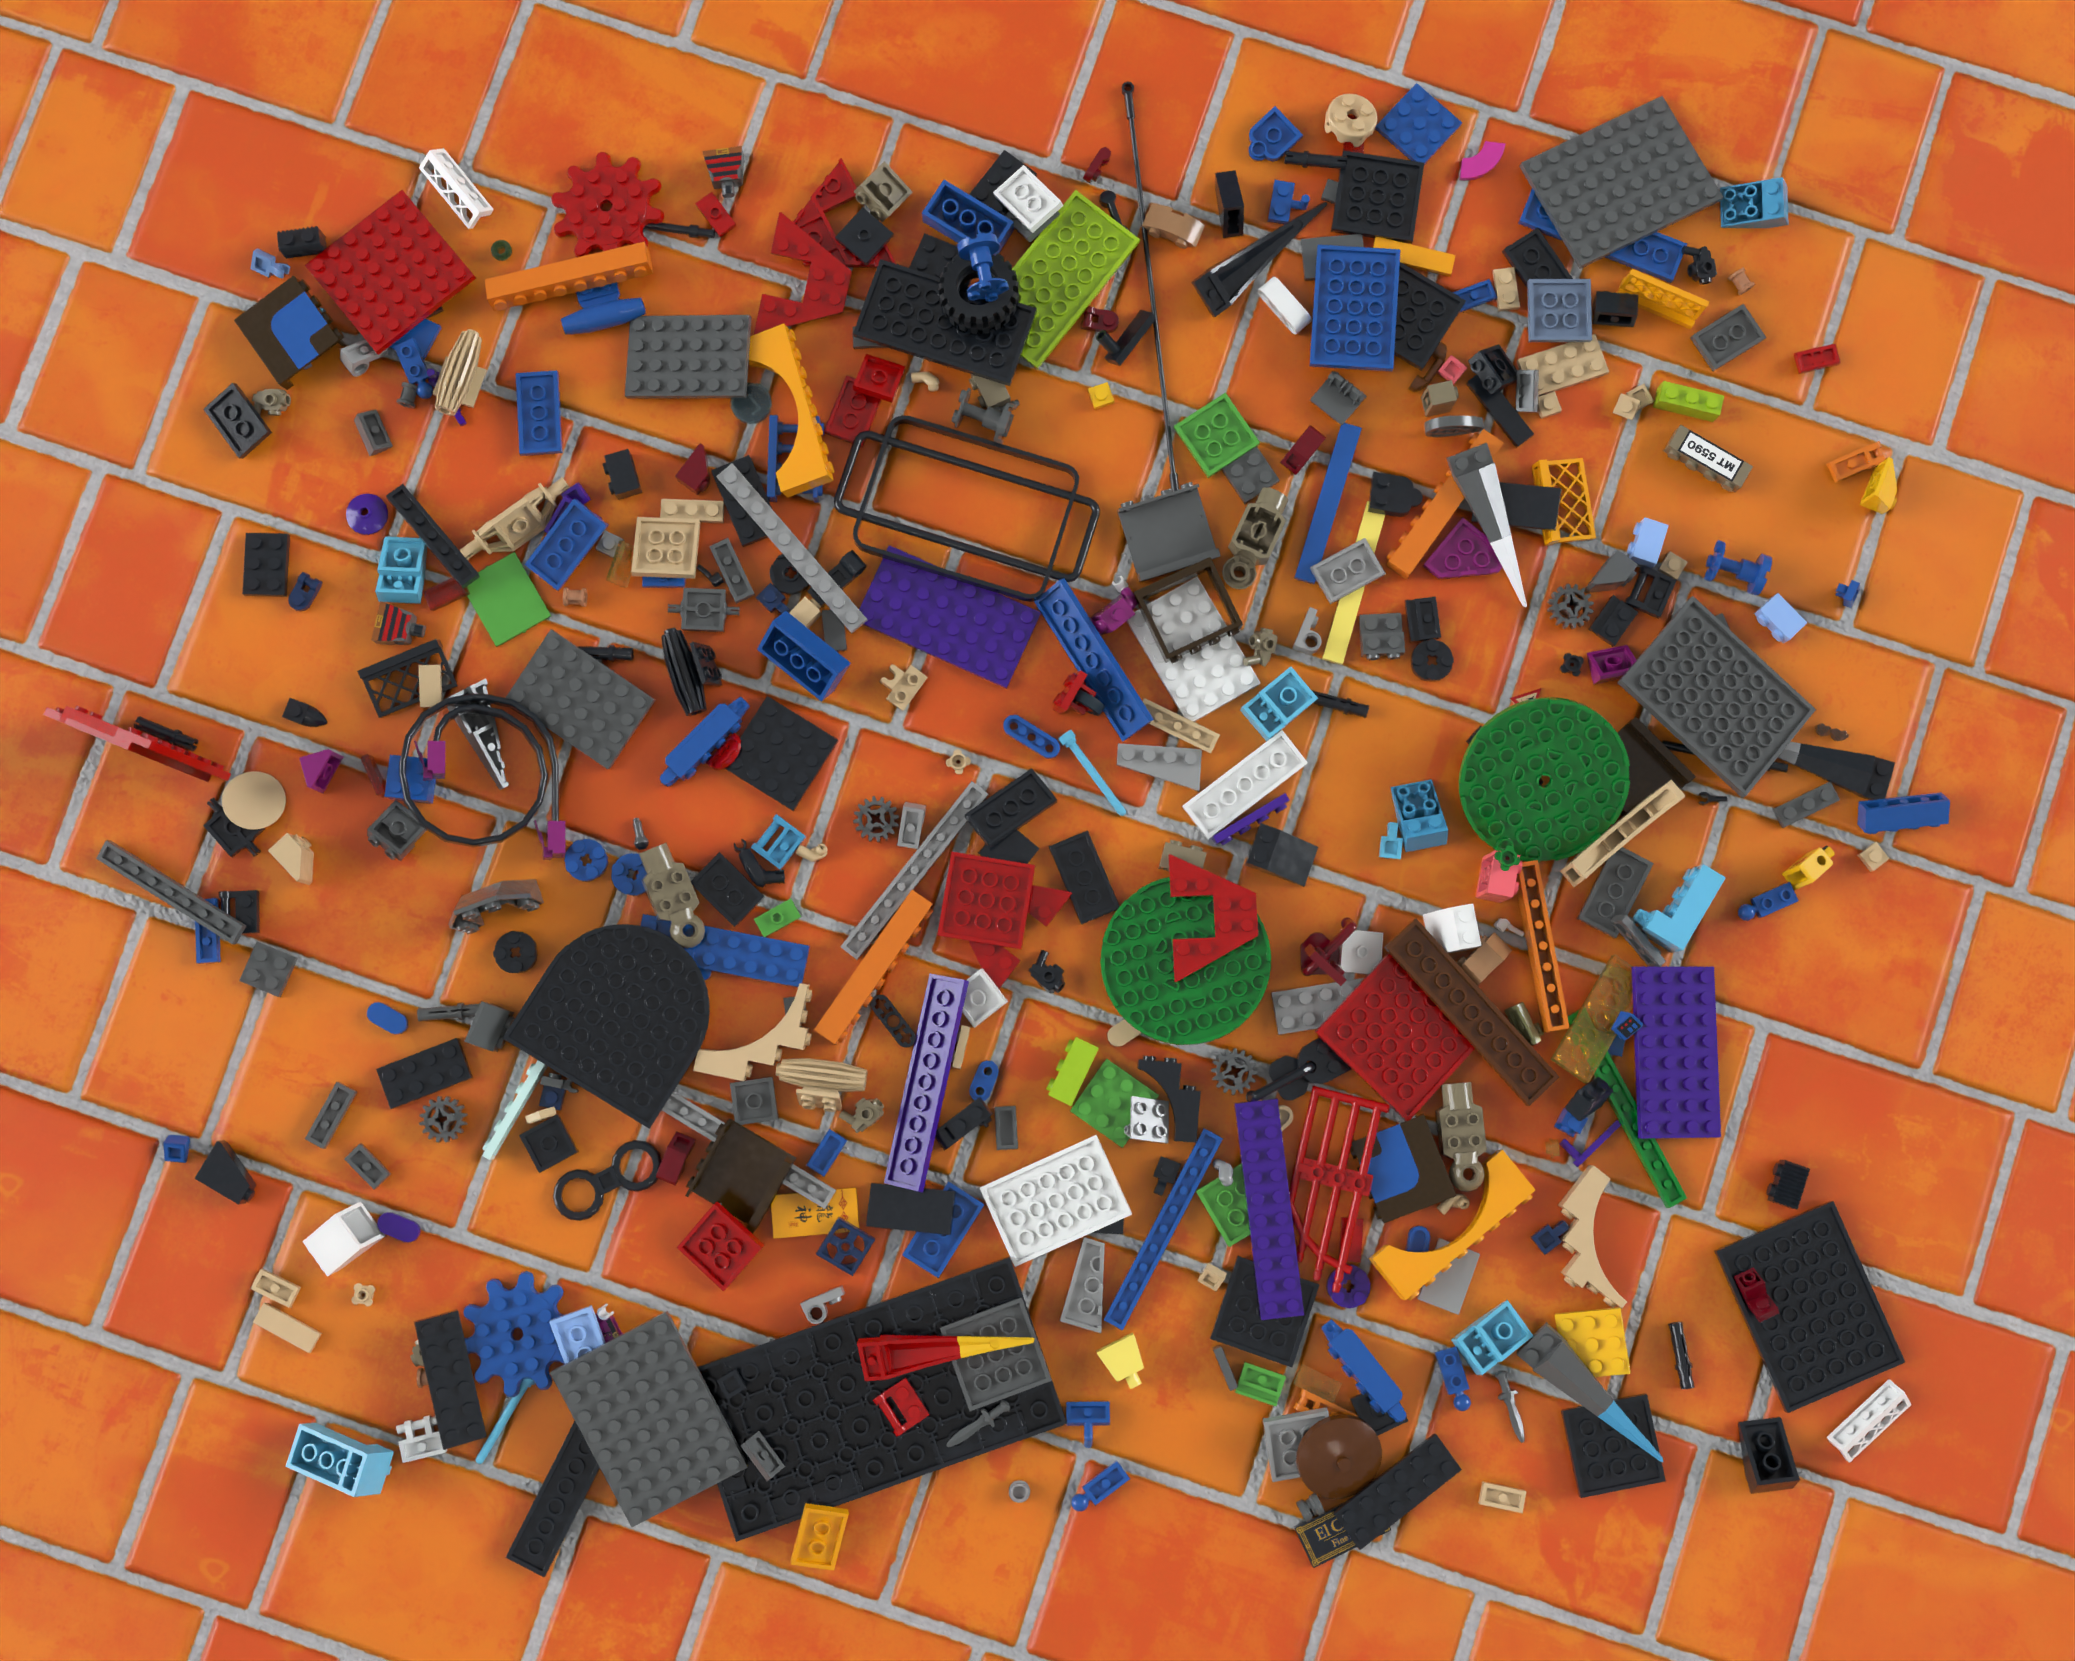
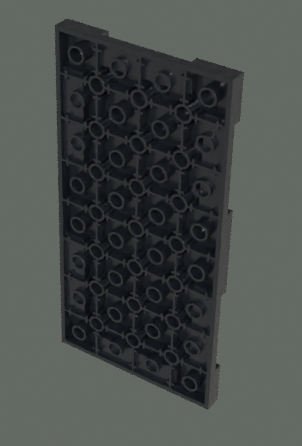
(821, 1413)

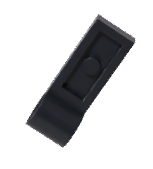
(843, 574)
(962, 1123)

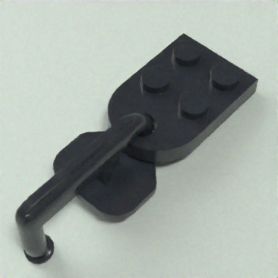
(1293, 1075)

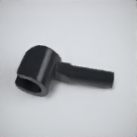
(715, 579)
(1712, 798)

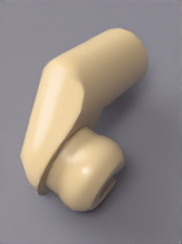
(927, 378)
(812, 854)

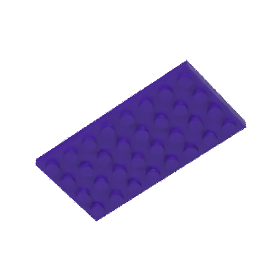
(949, 619)
(1676, 1052)

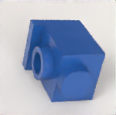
(1569, 1124)

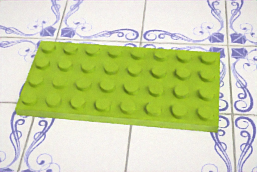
(1068, 270)

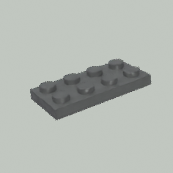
(1615, 890)

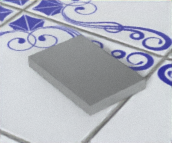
(1347, 571)
(1452, 1285)

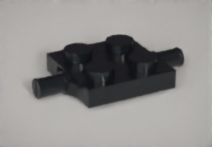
(229, 835)

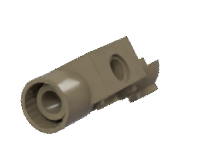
(1255, 537)
(672, 894)
(1461, 1134)

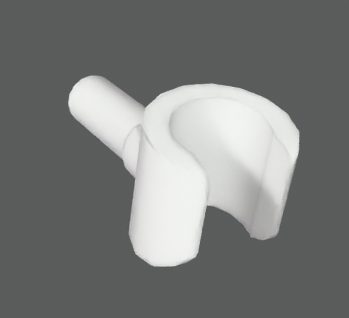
(1502, 924)

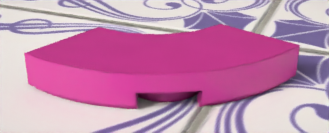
(1482, 162)

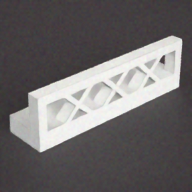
(457, 183)
(1868, 1419)

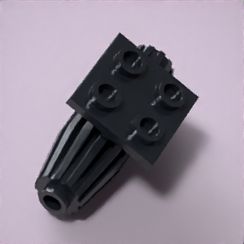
(689, 670)

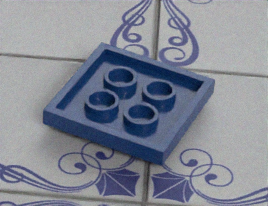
(1418, 125)

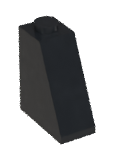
(1229, 203)
(226, 1174)

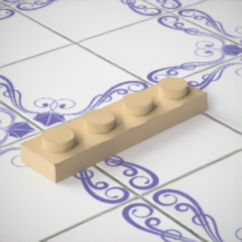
(1181, 727)

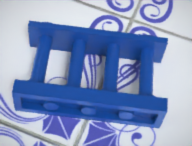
(775, 449)

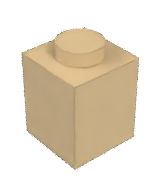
(806, 612)

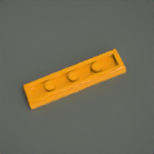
(1419, 257)

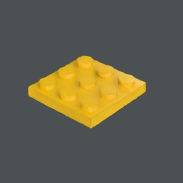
(1596, 1339)

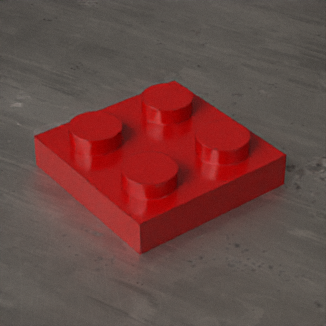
(878, 378)

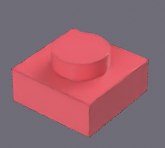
(1452, 369)

